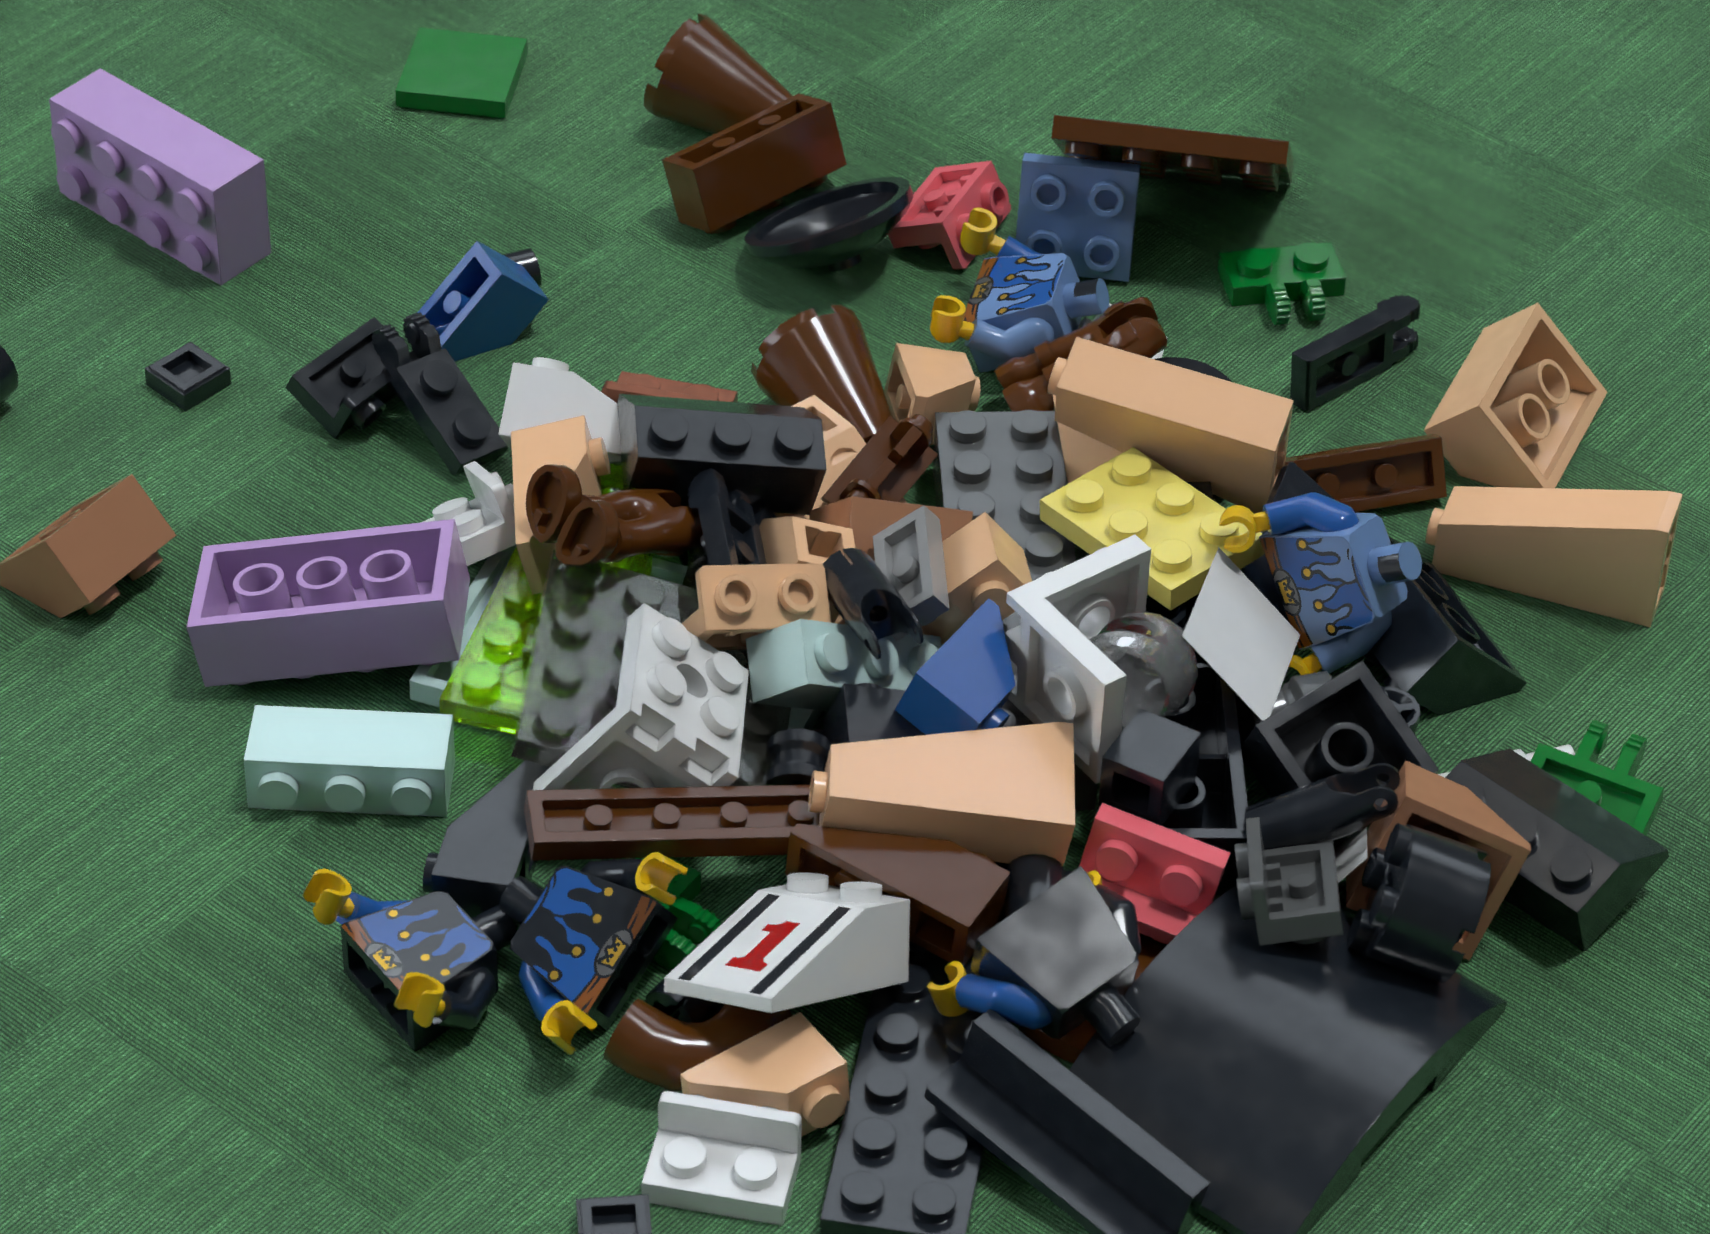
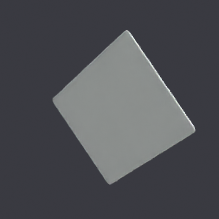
(1351, 853)

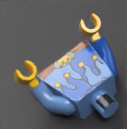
(1016, 298)
(1331, 573)

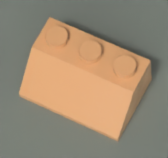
(1517, 404)

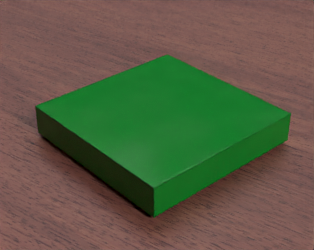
(461, 72)

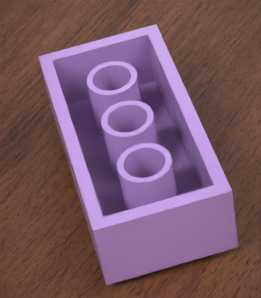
(161, 176)
(329, 603)

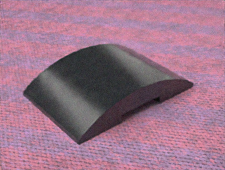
(1279, 1062)

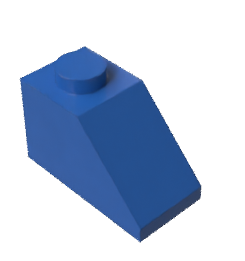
(483, 303)
(964, 679)

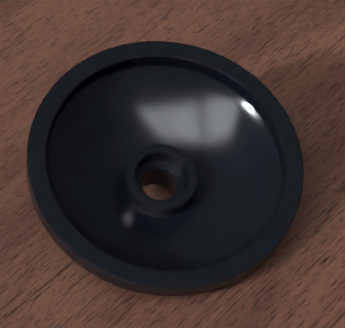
(831, 225)

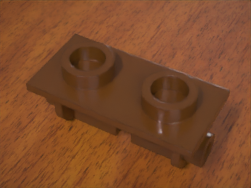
(887, 462)

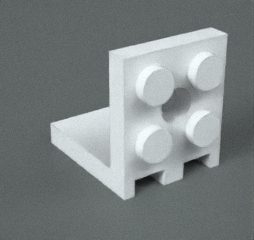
(1058, 667)
(672, 718)

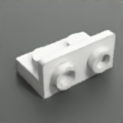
(485, 522)
(724, 1158)

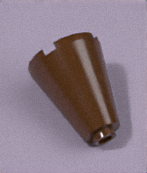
(709, 80)
(827, 360)

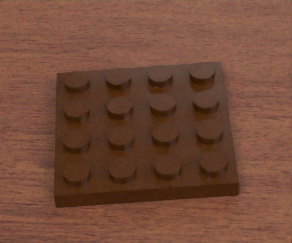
(1199, 154)

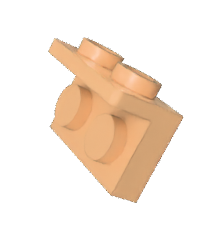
(754, 599)

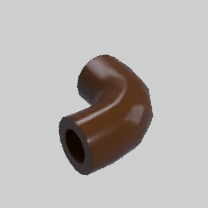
(663, 1047)

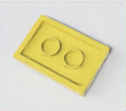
(1147, 500)

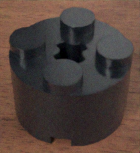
(1420, 902)

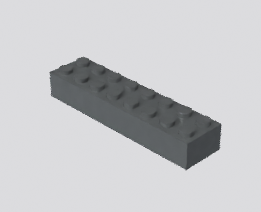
(1004, 468)

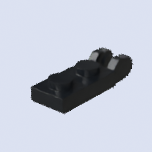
(1354, 352)
(438, 394)
(726, 521)

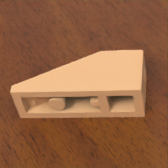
(555, 443)
(978, 566)

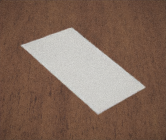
(1241, 635)

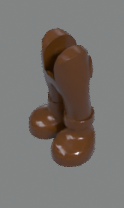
(1123, 325)
(607, 525)

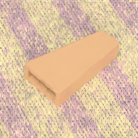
(1177, 418)
(1561, 545)
(983, 789)

